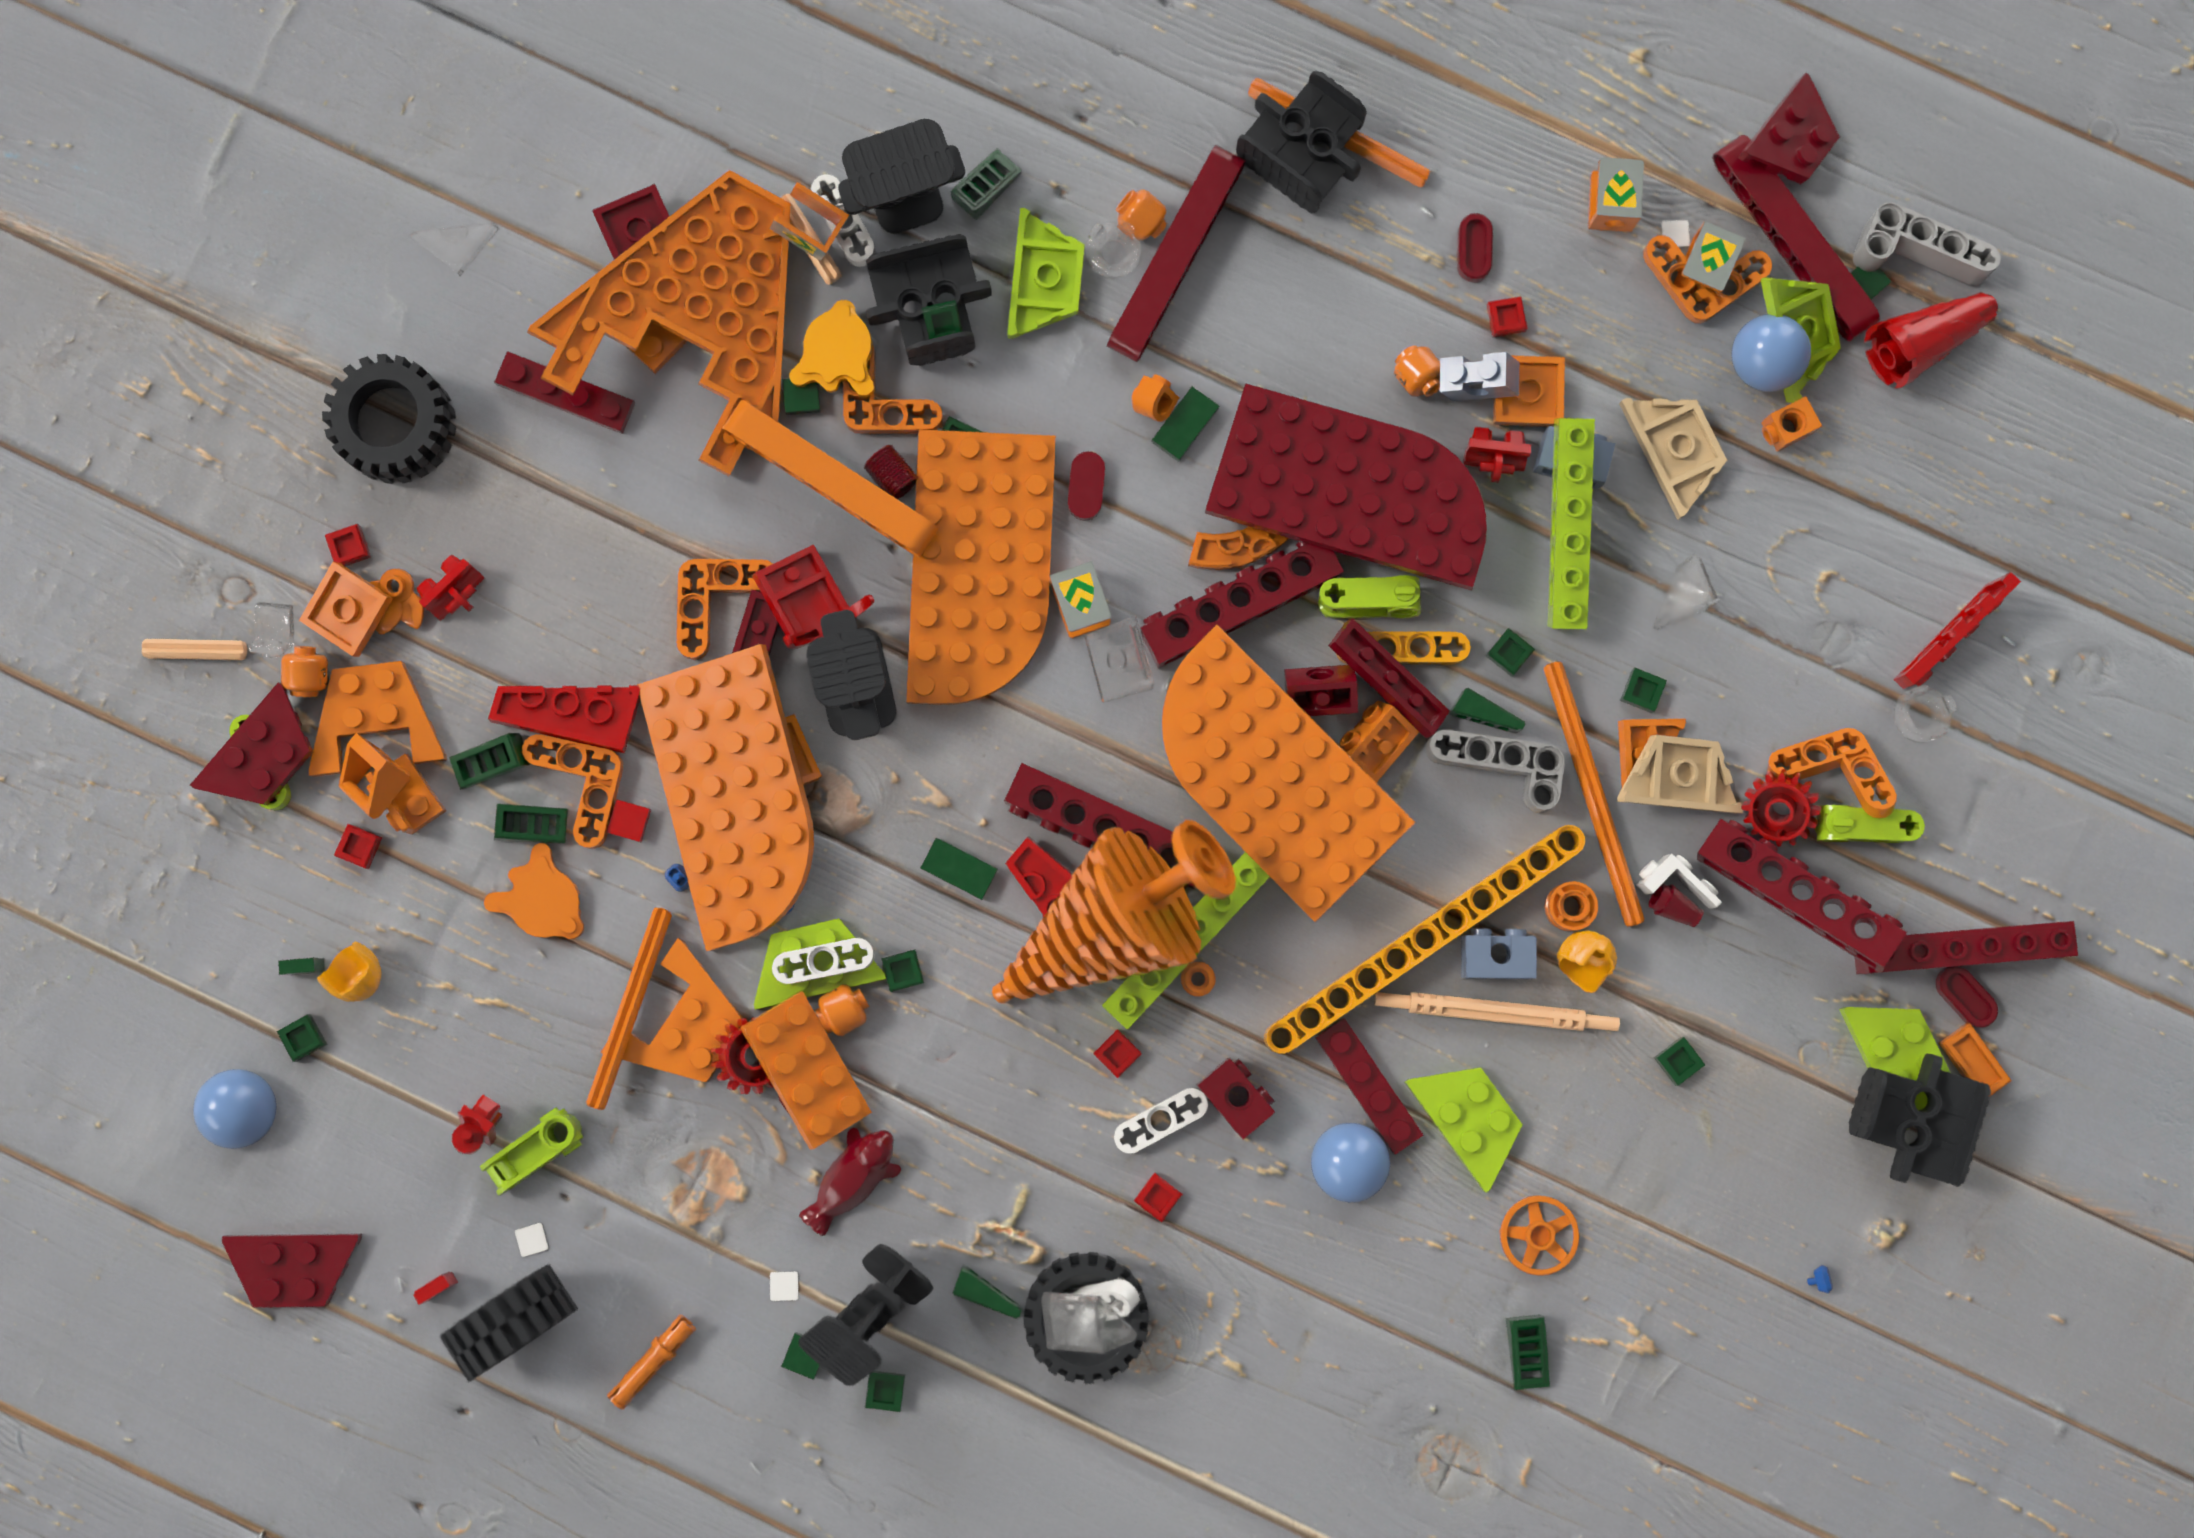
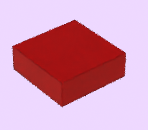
(1506, 316)
(348, 545)
(628, 820)
(358, 846)
(1117, 1053)
(1158, 1197)
(435, 1287)

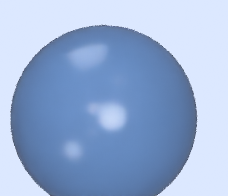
(1771, 352)
(234, 1108)
(1350, 1162)

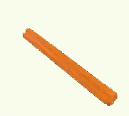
(1358, 143)
(629, 1009)

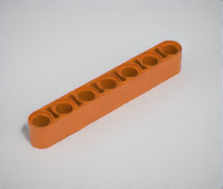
(830, 478)

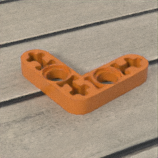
(1715, 300)
(877, 408)
(709, 584)
(1847, 760)
(593, 781)

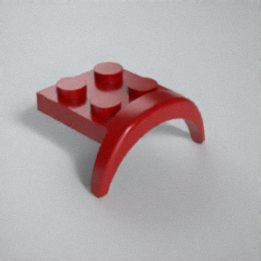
(801, 593)

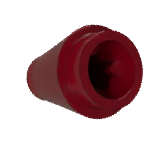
(1674, 905)

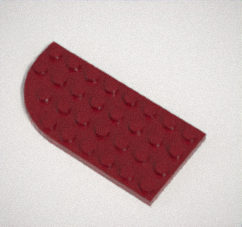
(1350, 487)

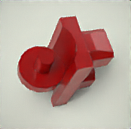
(1497, 456)
(452, 589)
(476, 1126)

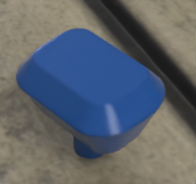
(677, 877)
(1822, 1279)

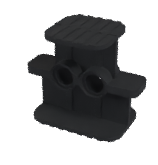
(1287, 157)
(900, 175)
(922, 275)
(851, 677)
(1945, 1126)
(839, 1341)

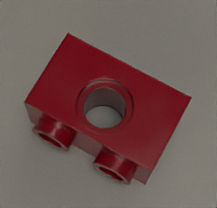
(1323, 689)
(1242, 1118)

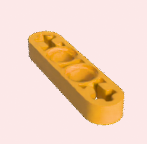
(1403, 639)

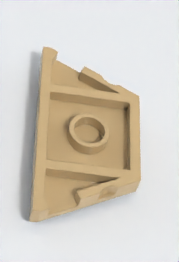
(1676, 446)
(1681, 775)

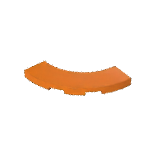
(1233, 548)

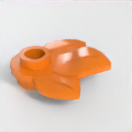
(404, 602)

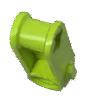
(1371, 597)
(1853, 824)
(533, 1150)

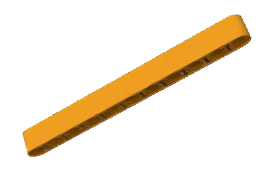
(1440, 932)

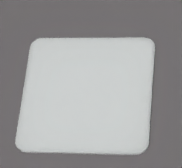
(1677, 231)
(531, 1239)
(783, 1286)

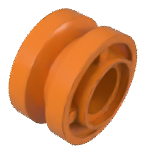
(1587, 906)

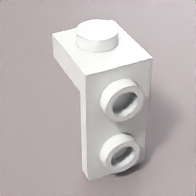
(1656, 873)

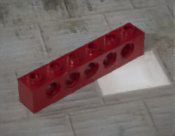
(1167, 648)
(1032, 781)
(1840, 932)
(1981, 947)

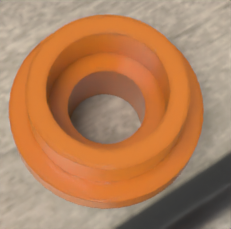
(1208, 974)

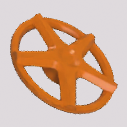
(1539, 1235)

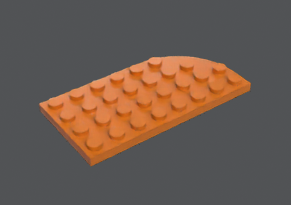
(987, 569)
(1274, 776)
(732, 792)

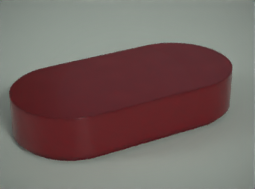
(1474, 247)
(1086, 485)
(1966, 996)

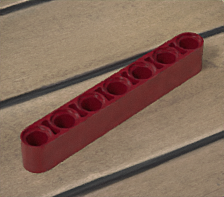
(1796, 237)
(1176, 253)

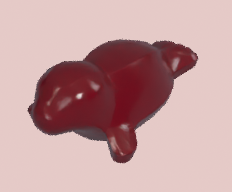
(852, 1177)

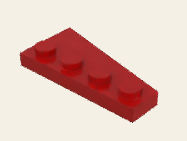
(581, 715)

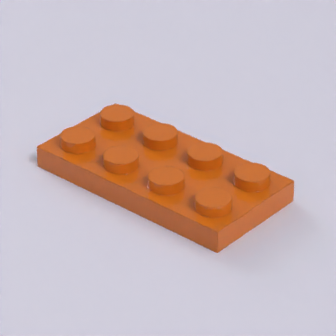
(805, 1070)

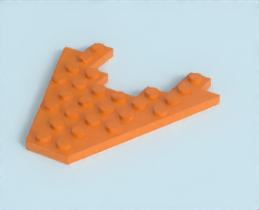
(708, 278)

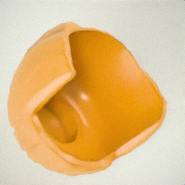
(1587, 959)
(352, 974)

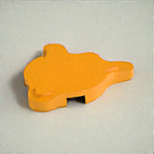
(836, 350)

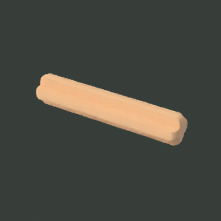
(825, 267)
(194, 649)

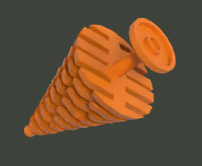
(1121, 914)

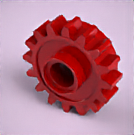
(1790, 792)
(733, 1062)

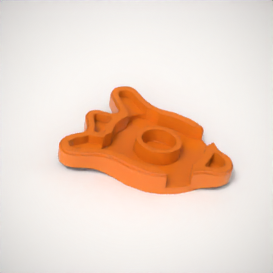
(542, 898)

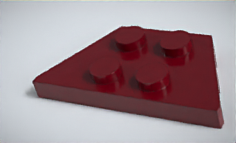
(1795, 134)
(259, 754)
(290, 1267)

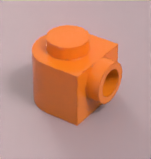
(1154, 398)

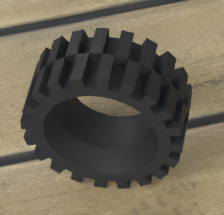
(418, 447)
(508, 1322)
(1077, 1364)

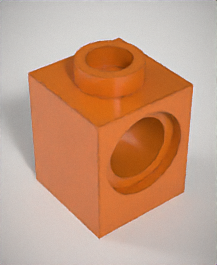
(1802, 417)

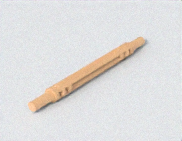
(1497, 1011)

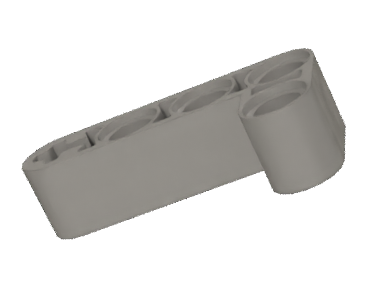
(1969, 260)
(1495, 762)

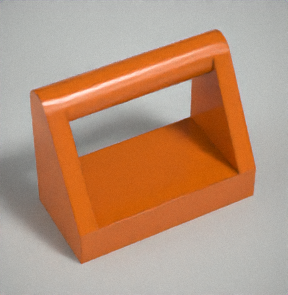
(387, 777)

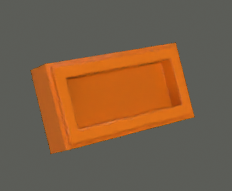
(1974, 1058)

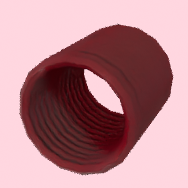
(891, 472)

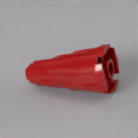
(1922, 338)

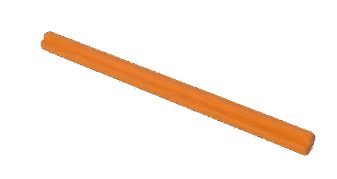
(1594, 794)

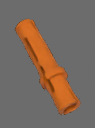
(661, 1351)

